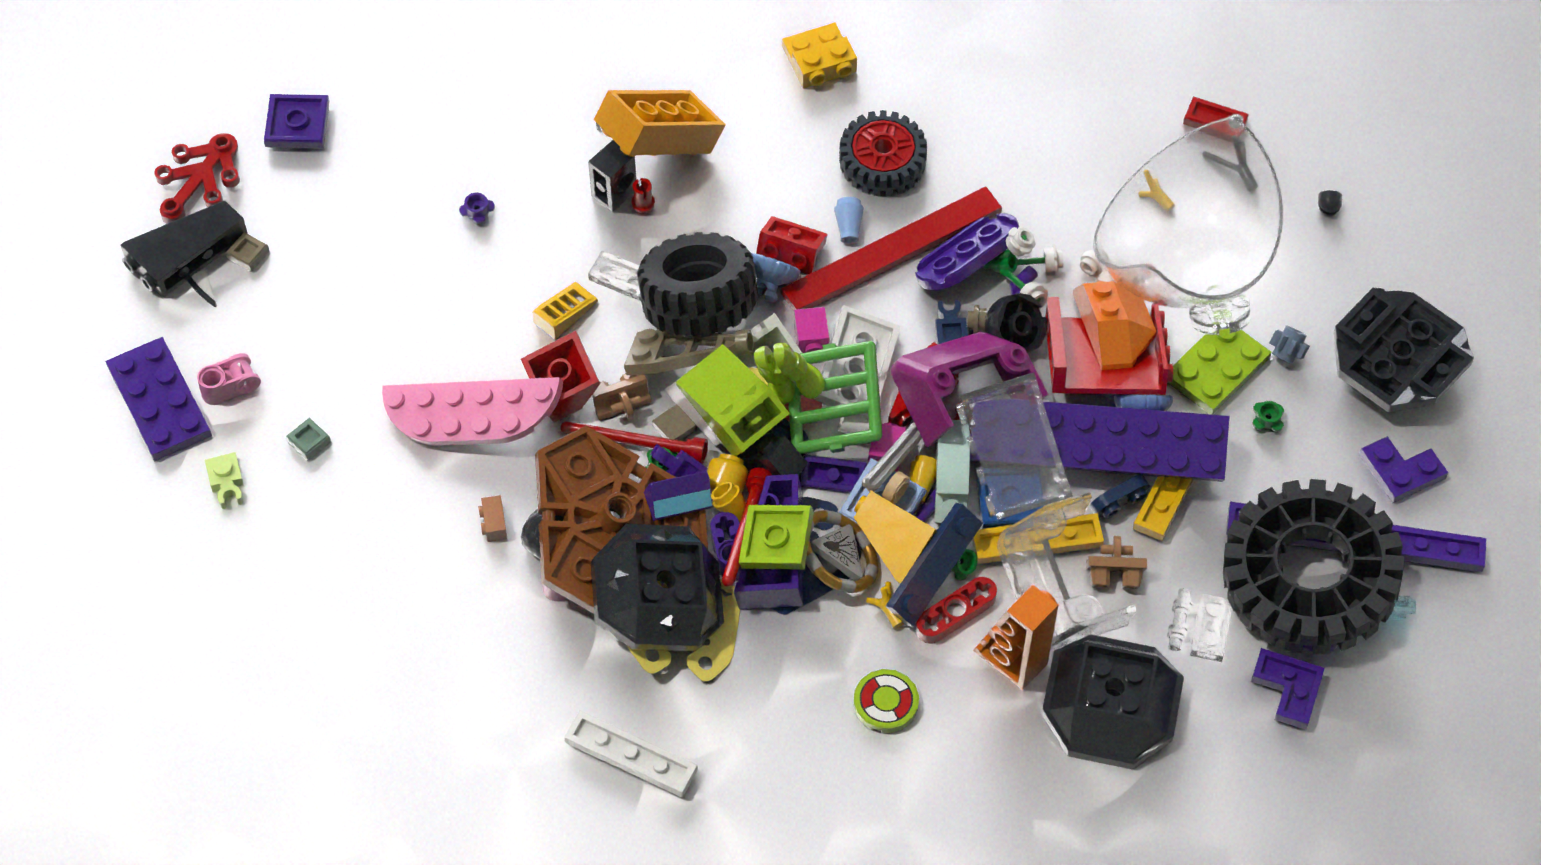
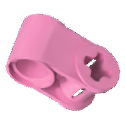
(229, 379)

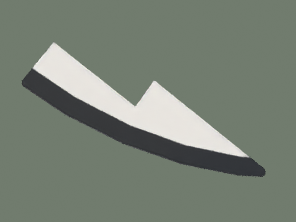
(202, 286)

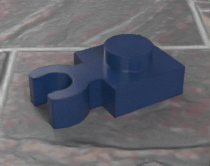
(949, 325)

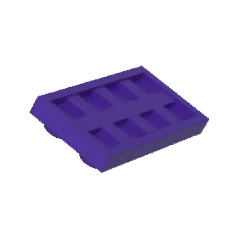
(158, 398)

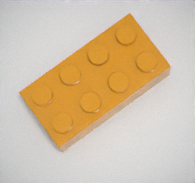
(659, 122)

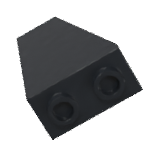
(182, 247)

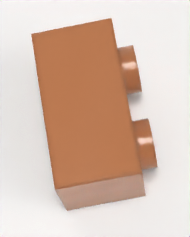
(493, 516)

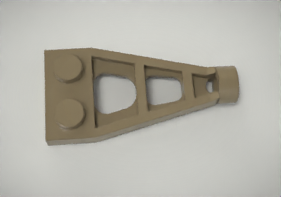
(650, 344)

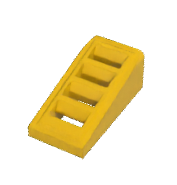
(556, 327)

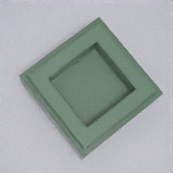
(308, 439)

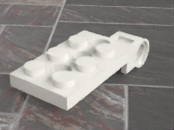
(850, 326)

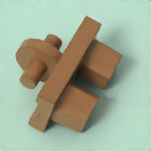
(621, 396)
(1130, 567)

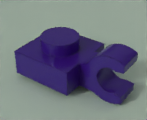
(677, 466)

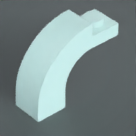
(952, 470)

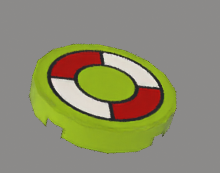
(886, 701)

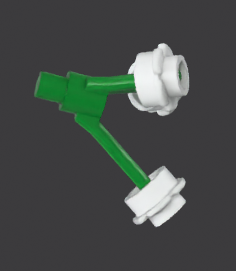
(1019, 243)

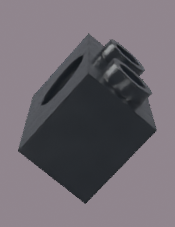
(611, 176)

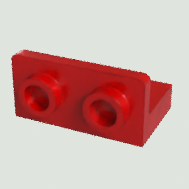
(791, 243)

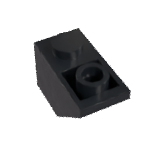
(774, 455)

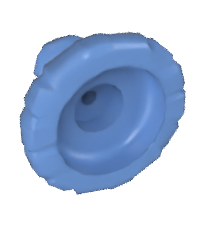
(771, 274)
(1148, 402)

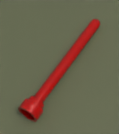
(696, 448)
(755, 484)

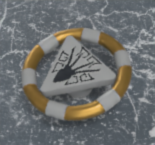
(840, 552)

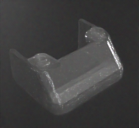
(1031, 561)

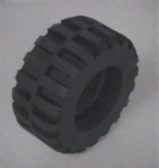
(697, 284)

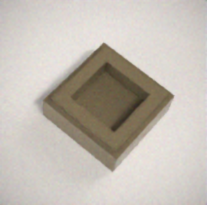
(247, 251)
(674, 424)

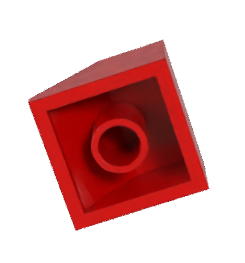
(569, 362)

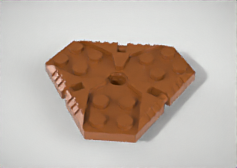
(584, 481)

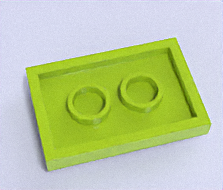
(1218, 367)

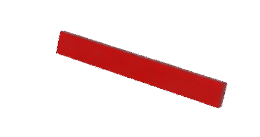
(890, 250)

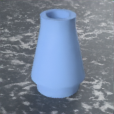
(849, 217)

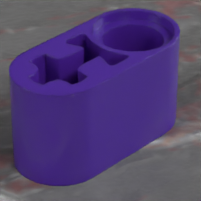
(722, 523)

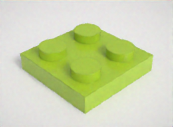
(776, 537)

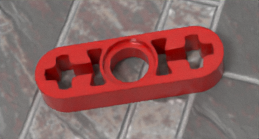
(960, 596)

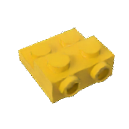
(820, 55)

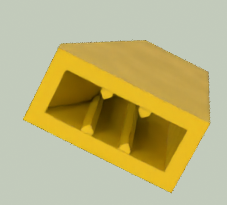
(892, 532)

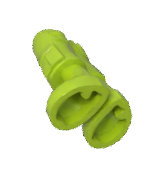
(786, 367)

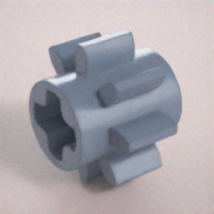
(1289, 344)

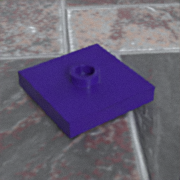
(296, 121)

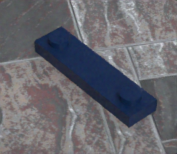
(934, 564)

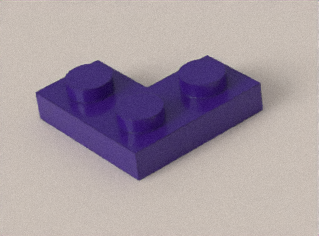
(1399, 476)
(1297, 681)

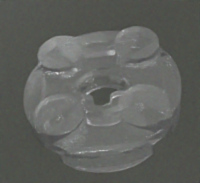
(1227, 314)

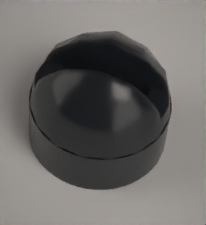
(1329, 202)

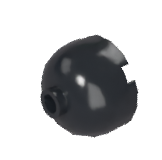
(1017, 320)

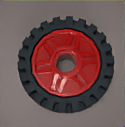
(863, 149)

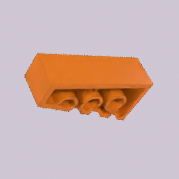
(1022, 637)

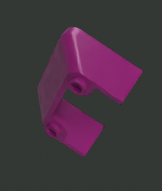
(928, 376)

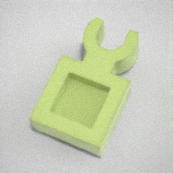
(225, 477)

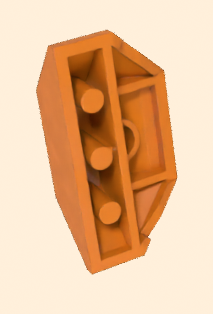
(1115, 323)

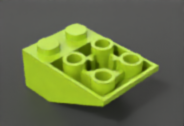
(731, 400)

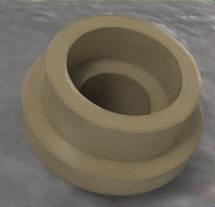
(976, 319)

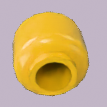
(726, 469)

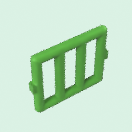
(870, 406)

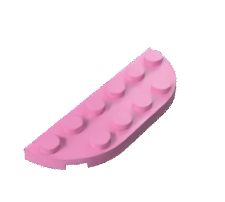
(471, 410)

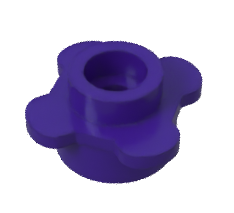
(476, 200)

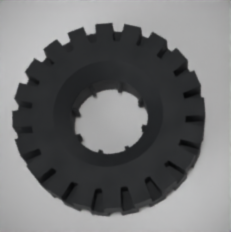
(1305, 614)

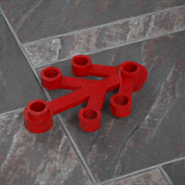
(198, 173)

